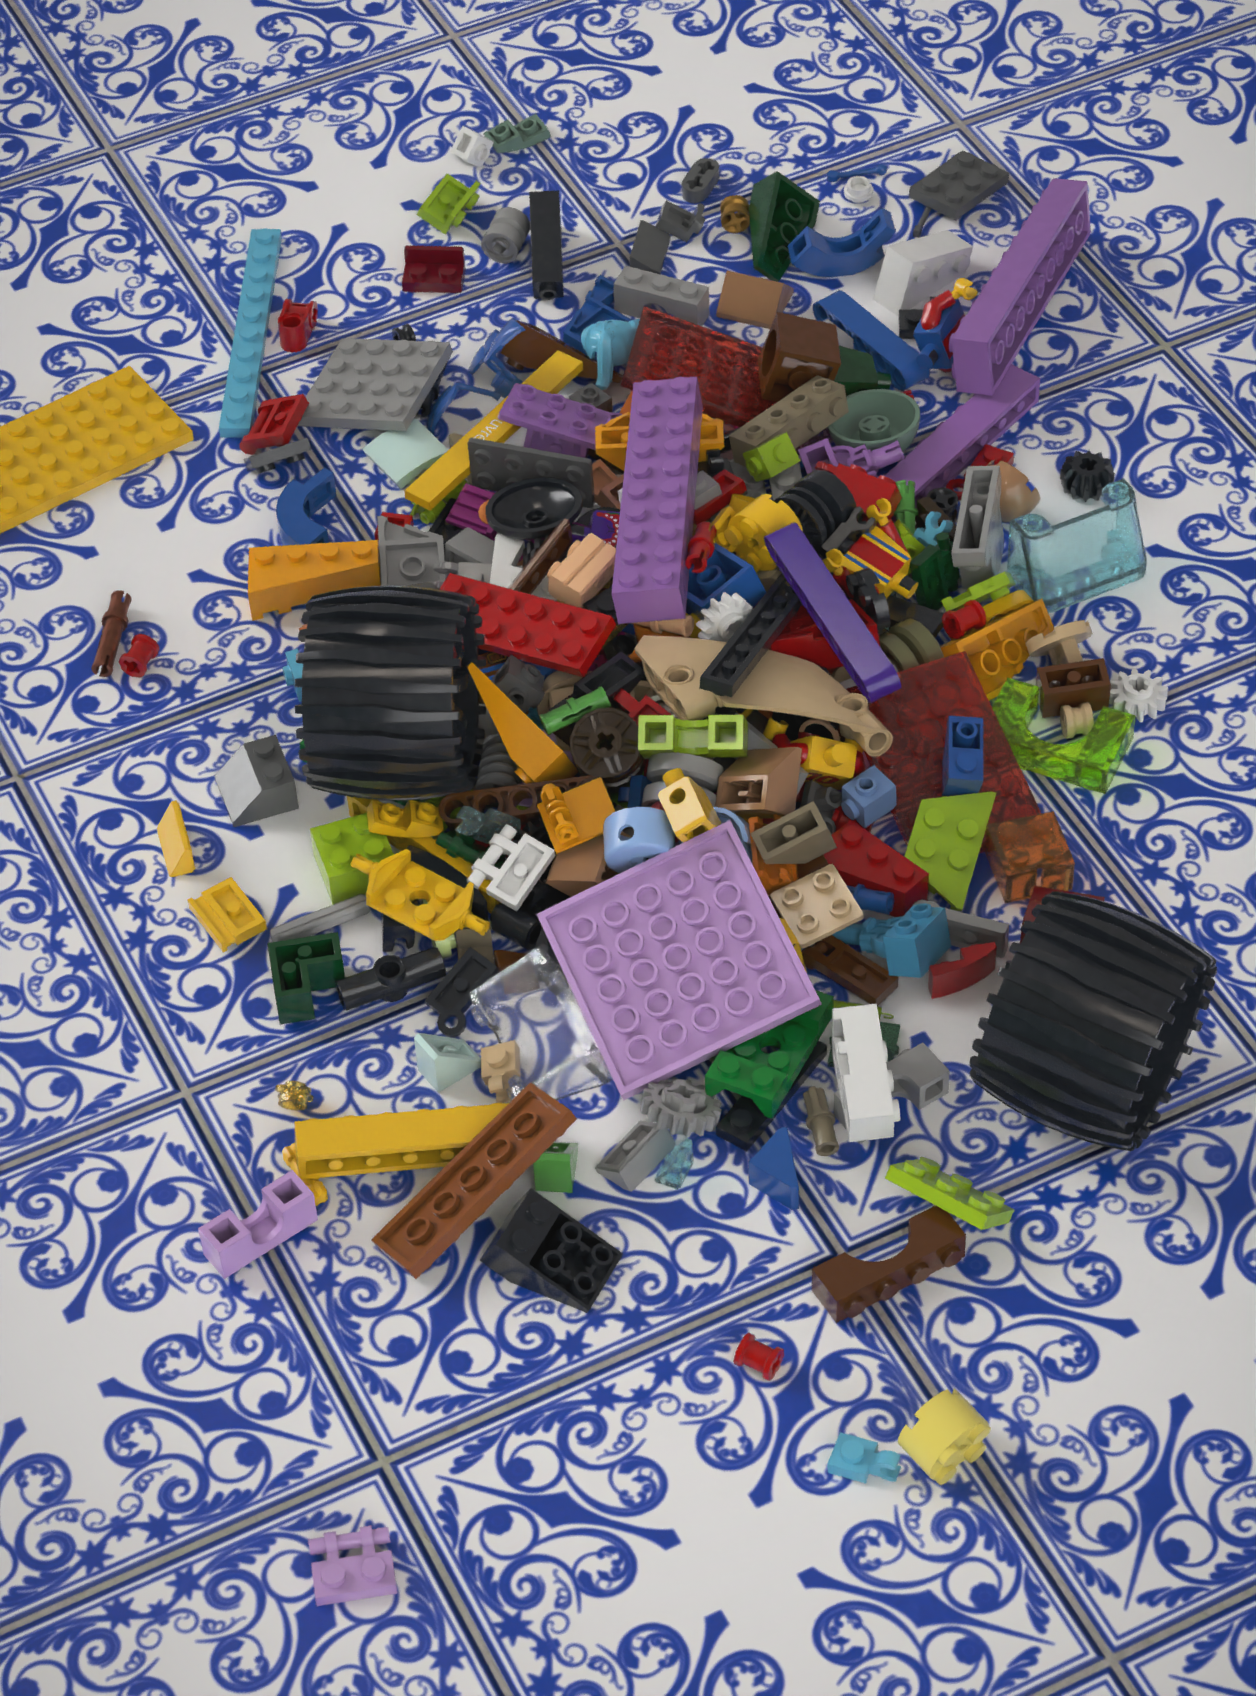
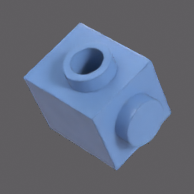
(868, 796)

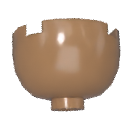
(1015, 496)

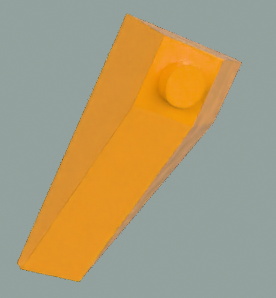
(1000, 646)
(525, 742)

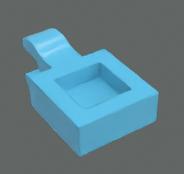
(859, 1457)

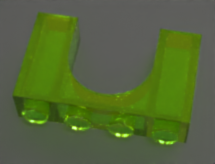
(1084, 763)

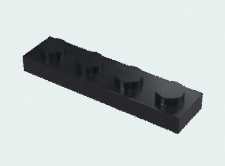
(746, 1121)

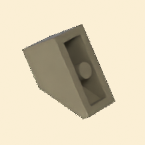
(794, 837)

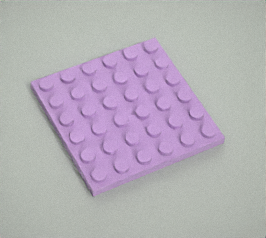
(678, 959)

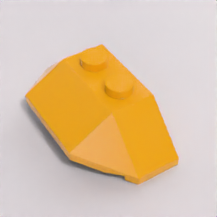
(613, 437)

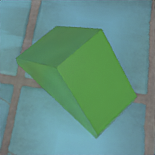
(556, 1168)

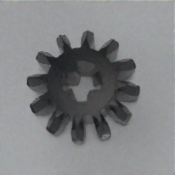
(1086, 475)

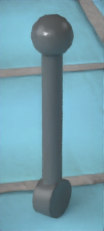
(918, 228)

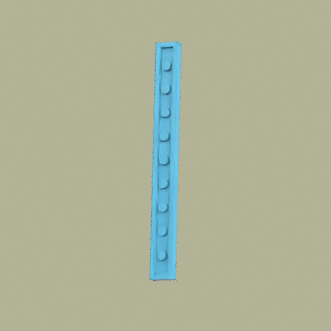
(250, 333)

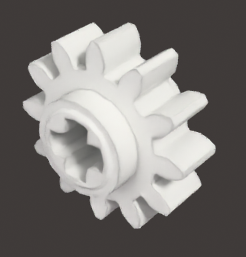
(723, 617)
(1138, 694)

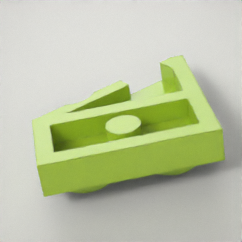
(993, 588)

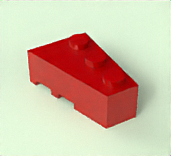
(804, 639)
(877, 866)

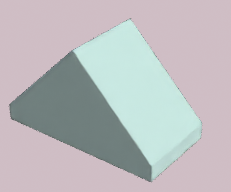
(444, 1059)

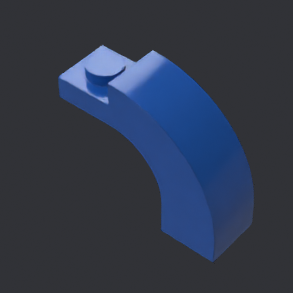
(843, 255)
(297, 506)

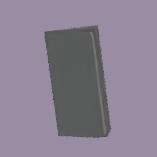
(649, 248)

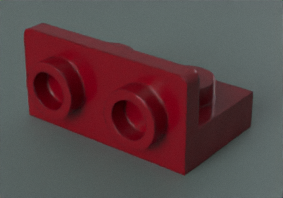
(433, 269)

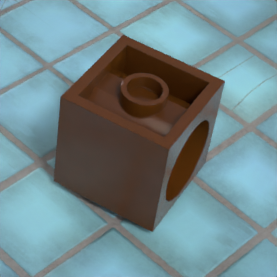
(795, 354)

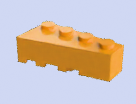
(295, 573)

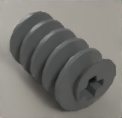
(495, 766)

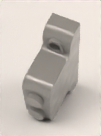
(979, 526)

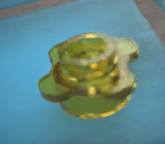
(294, 1095)

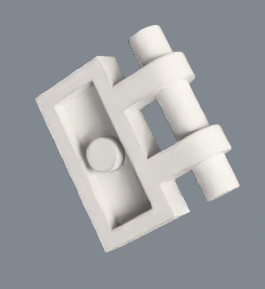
(518, 873)

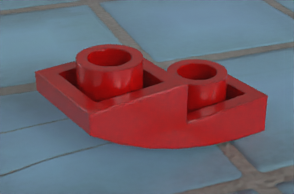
(974, 965)

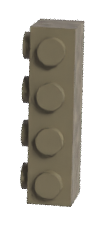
(799, 414)

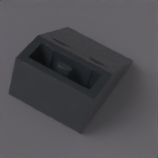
(551, 1253)

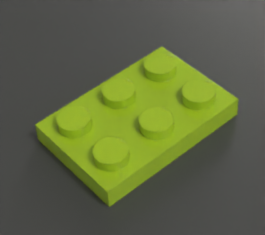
(950, 1193)

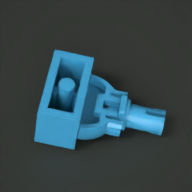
(906, 942)

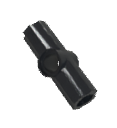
(390, 978)

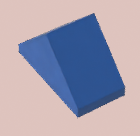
(774, 1170)

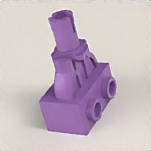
(847, 455)

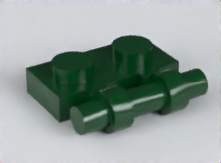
(935, 573)
(464, 847)

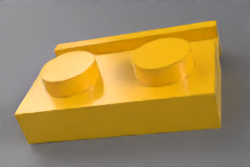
(227, 914)

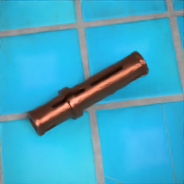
(114, 623)

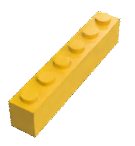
(387, 1140)

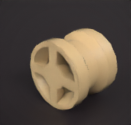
(1076, 720)

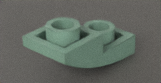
(517, 137)

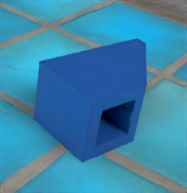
(962, 756)

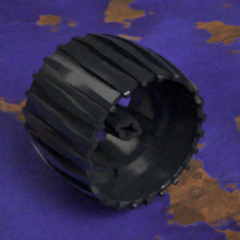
(390, 692)
(1092, 1020)

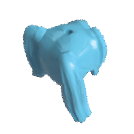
(612, 343)

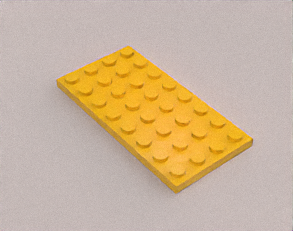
(82, 444)

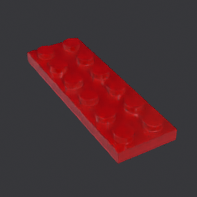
(535, 627)

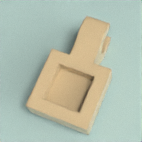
(498, 1065)

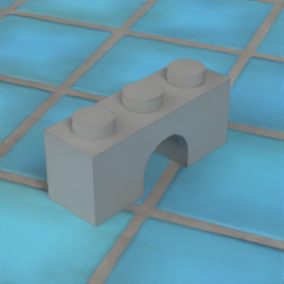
(678, 297)
(916, 1076)

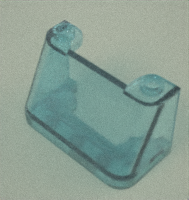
(1081, 554)

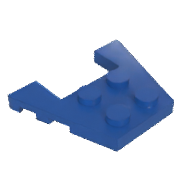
(592, 311)

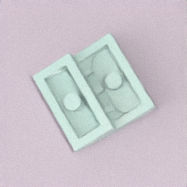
(405, 453)

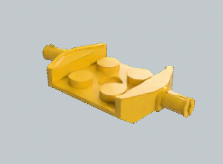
(399, 881)

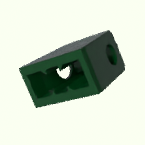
(859, 372)

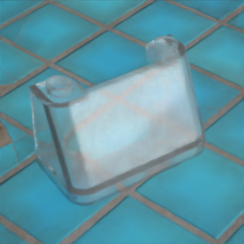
(540, 1012)

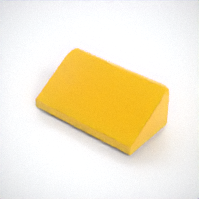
(175, 842)

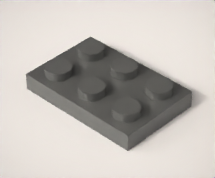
(959, 185)

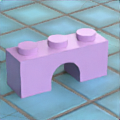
(284, 1211)

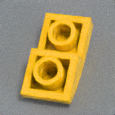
(413, 821)

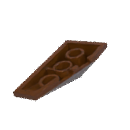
(536, 346)

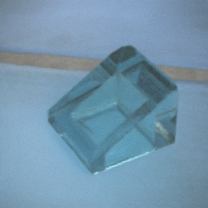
(676, 1165)

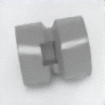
(505, 235)

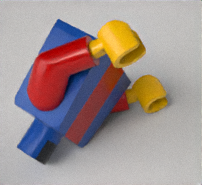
(938, 322)

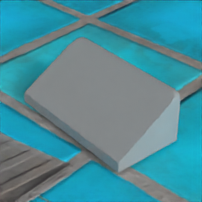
(636, 1155)

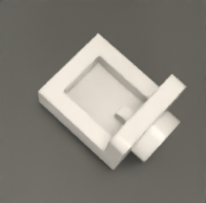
(472, 147)

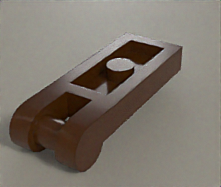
(850, 969)

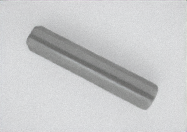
(321, 919)

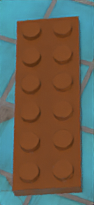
(473, 1180)

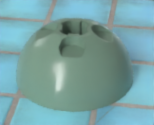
(877, 420)

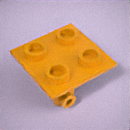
(575, 814)

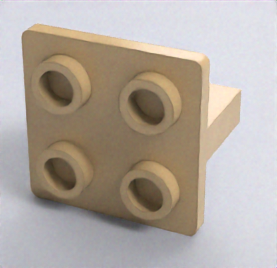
(817, 905)

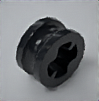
(405, 333)

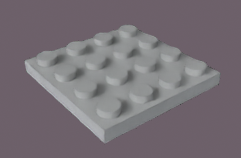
(374, 383)

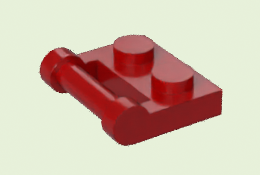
(275, 423)

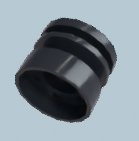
(820, 504)

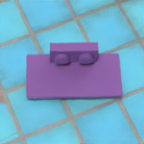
(553, 420)

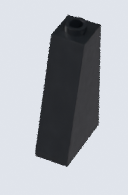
(546, 245)

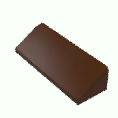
(543, 559)

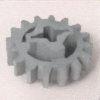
(680, 1107)

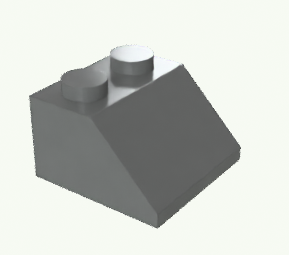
(257, 782)

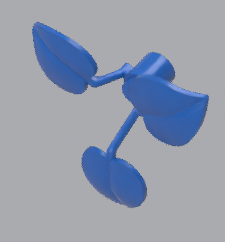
(502, 382)

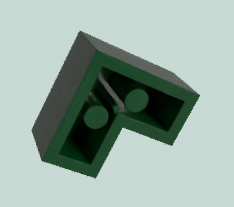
(299, 969)

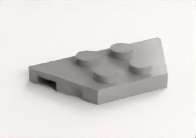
(408, 554)

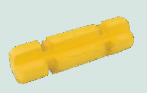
(313, 1184)

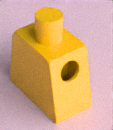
(686, 806)

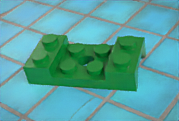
(770, 1076)

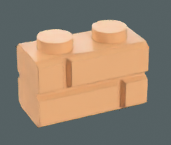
(582, 572)

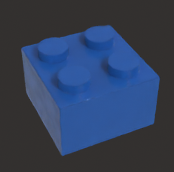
(723, 574)

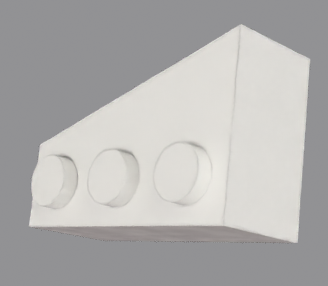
(920, 269)
(863, 1074)

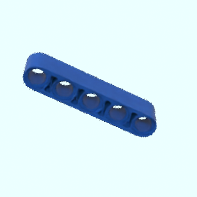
(873, 337)

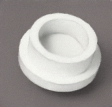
(858, 189)

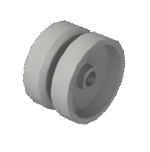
(699, 769)

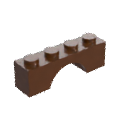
(851, 1285)

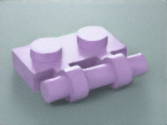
(353, 1576)

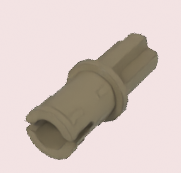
(820, 1121)

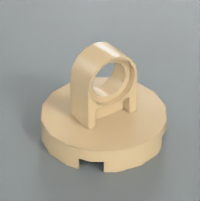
(1061, 643)

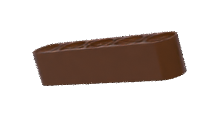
(507, 798)

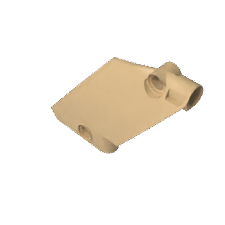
(775, 685)

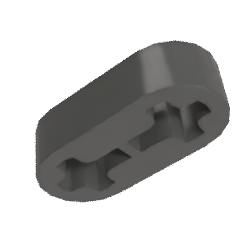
(700, 180)

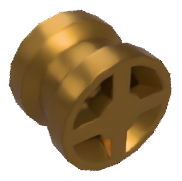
(733, 221)

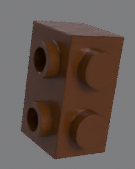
(1073, 685)

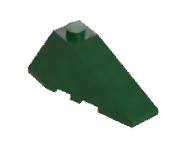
(777, 216)

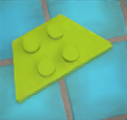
(948, 842)

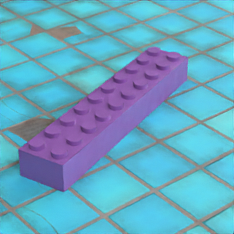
(1020, 287)
(657, 501)

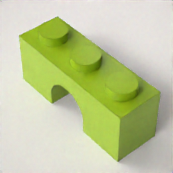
(704, 738)

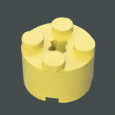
(945, 1435)

